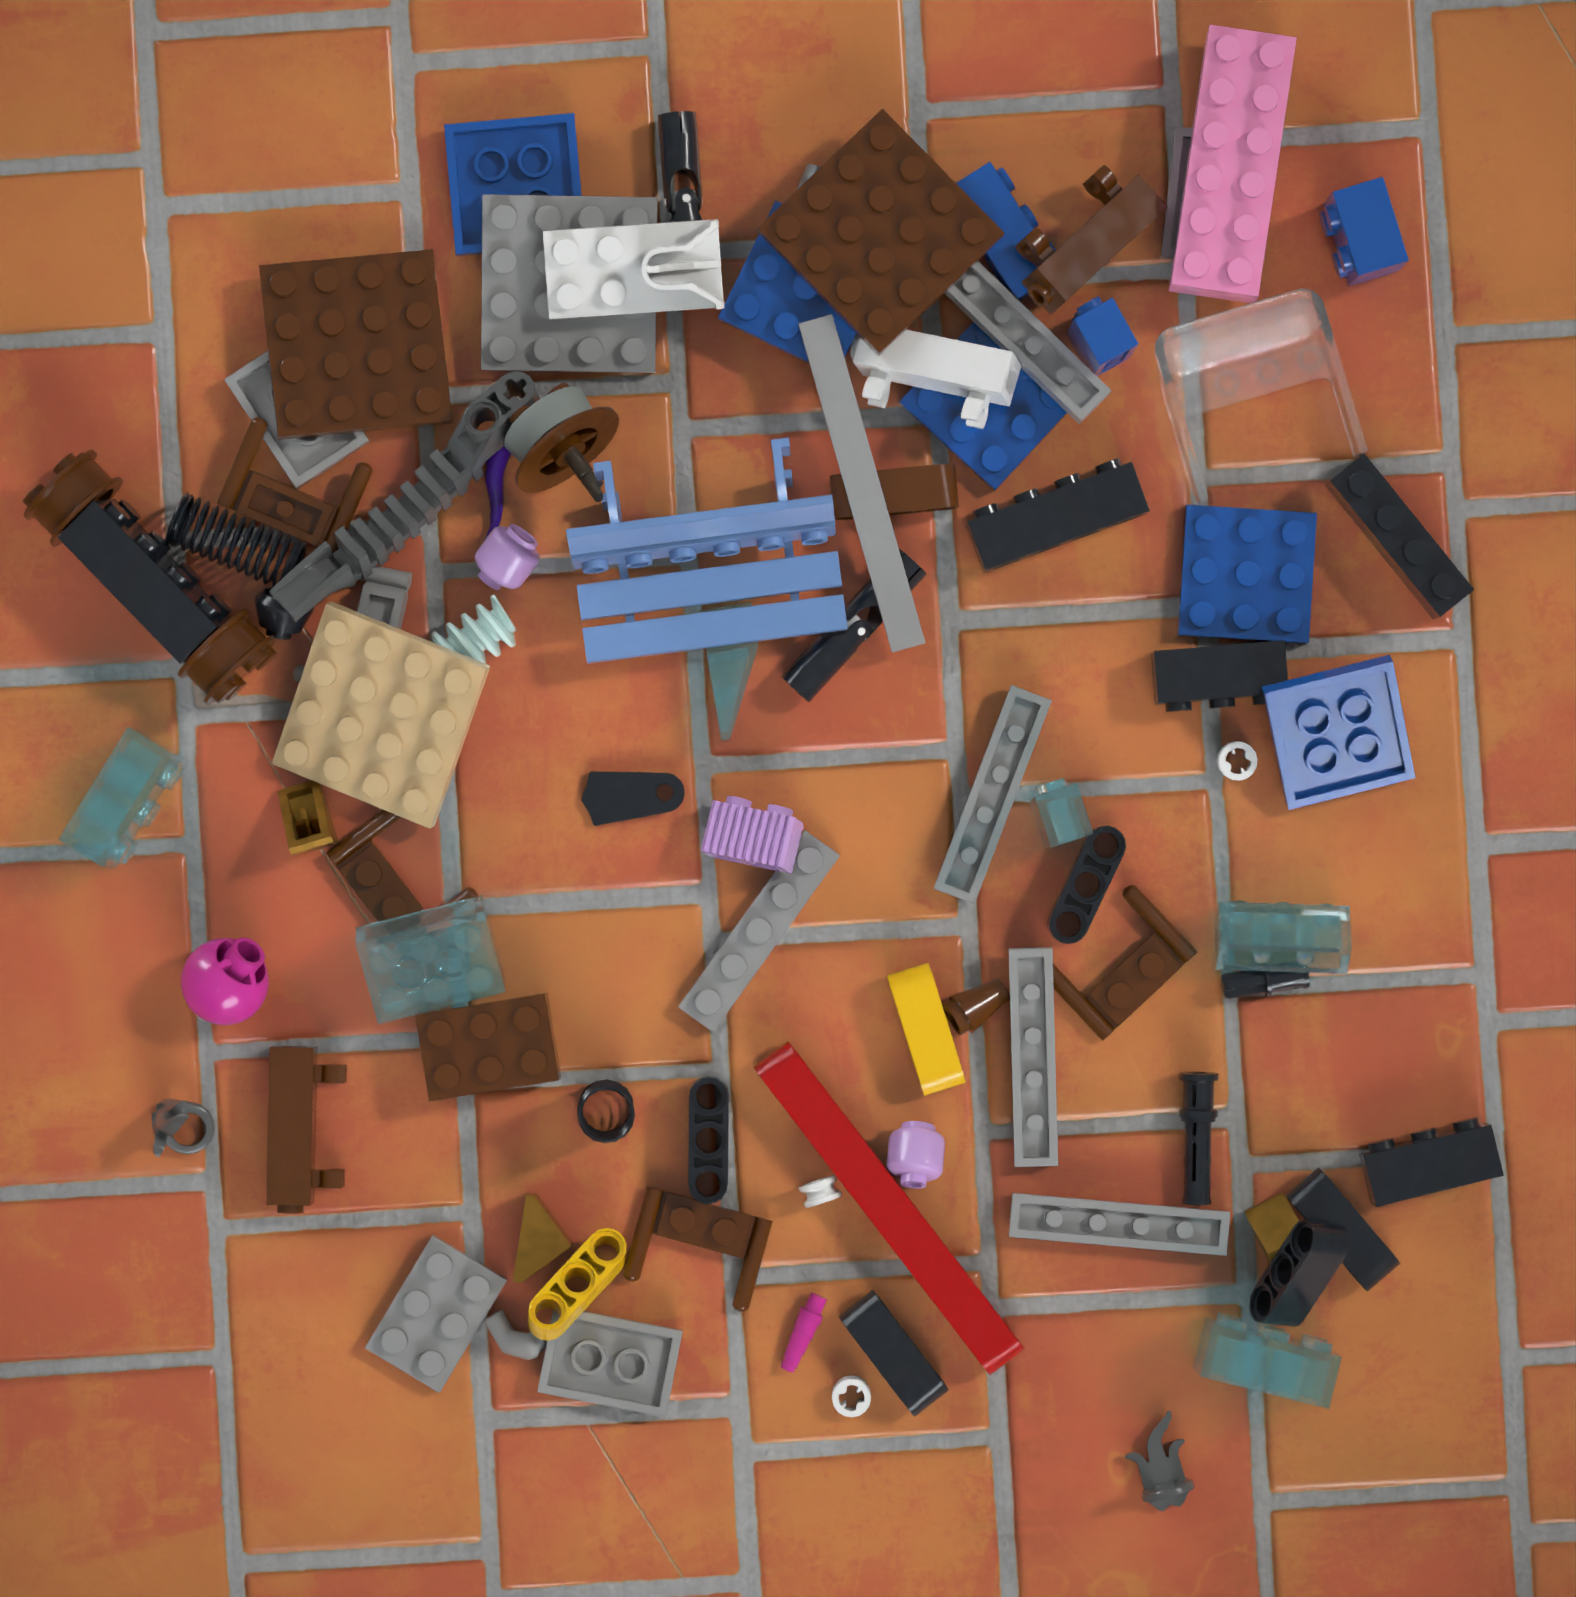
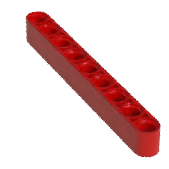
(889, 1208)

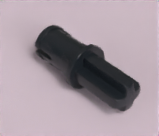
(1261, 982)

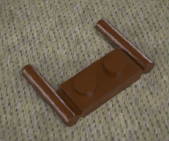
(286, 506)
(374, 876)
(1135, 977)
(705, 1227)

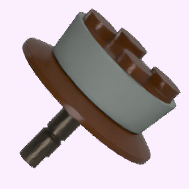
(559, 440)

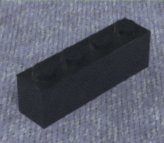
(1058, 516)
(1399, 537)

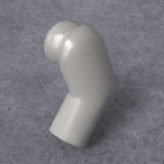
(511, 1341)

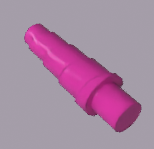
(804, 1330)

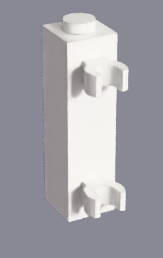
(940, 365)

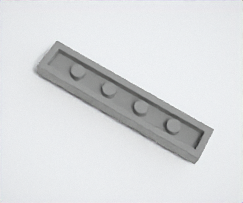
(1034, 345)
(992, 794)
(758, 933)
(1033, 1056)
(1119, 1224)

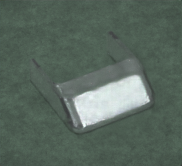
(1248, 356)

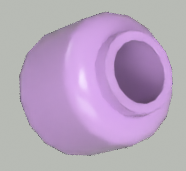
(507, 557)
(915, 1154)

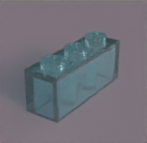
(1059, 813)
(1283, 937)

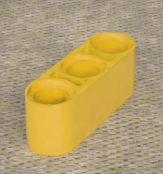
(926, 1029)
(582, 1264)

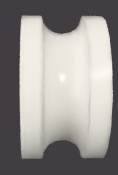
(1248, 754)
(820, 1191)
(841, 1388)

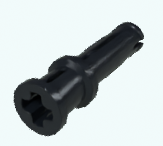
(1198, 1114)

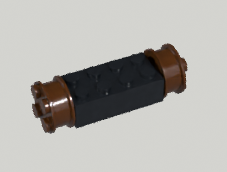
(146, 579)

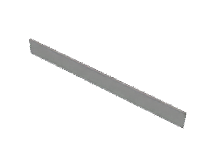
(861, 483)

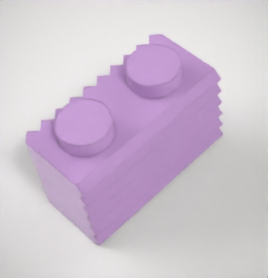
(752, 835)

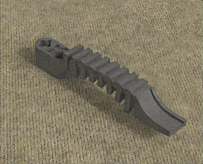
(453, 468)

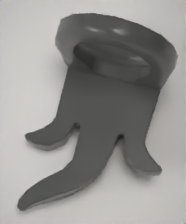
(169, 1119)
(1162, 1475)

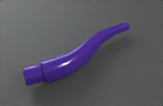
(494, 483)

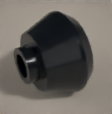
(275, 617)

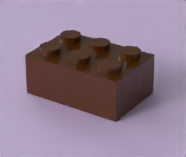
(488, 1047)

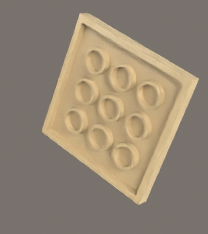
(380, 714)

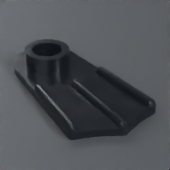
(629, 795)

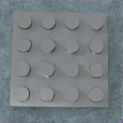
(514, 289)

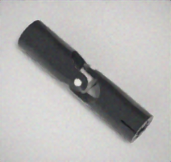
(680, 156)
(833, 649)

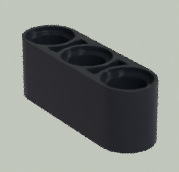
(1102, 869)
(701, 1160)
(1322, 1201)
(1299, 1273)
(893, 1353)

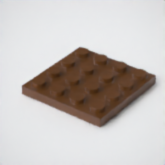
(880, 232)
(355, 344)

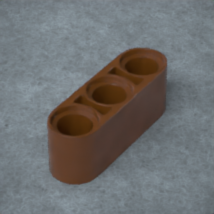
(906, 490)

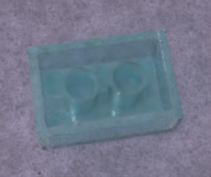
(123, 799)
(430, 959)
(1267, 1360)

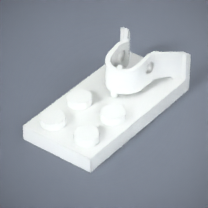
(633, 269)

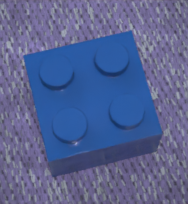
(1363, 232)

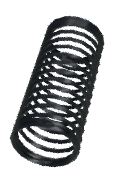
(184, 517)
(612, 1135)

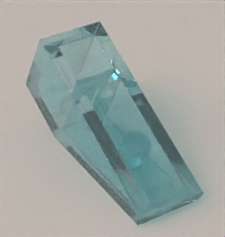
(730, 673)

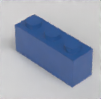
(991, 192)
(1101, 335)

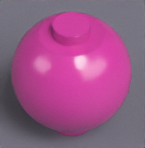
(225, 980)

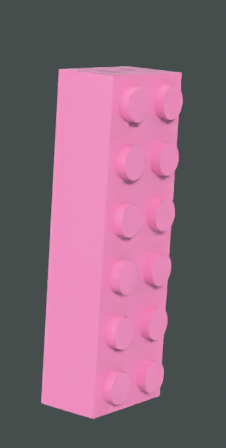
(1232, 164)

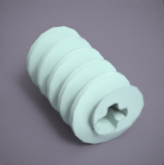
(479, 633)

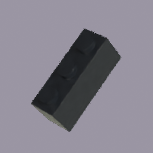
(1216, 674)
(1430, 1162)

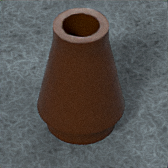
(974, 1006)

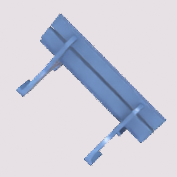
(680, 538)

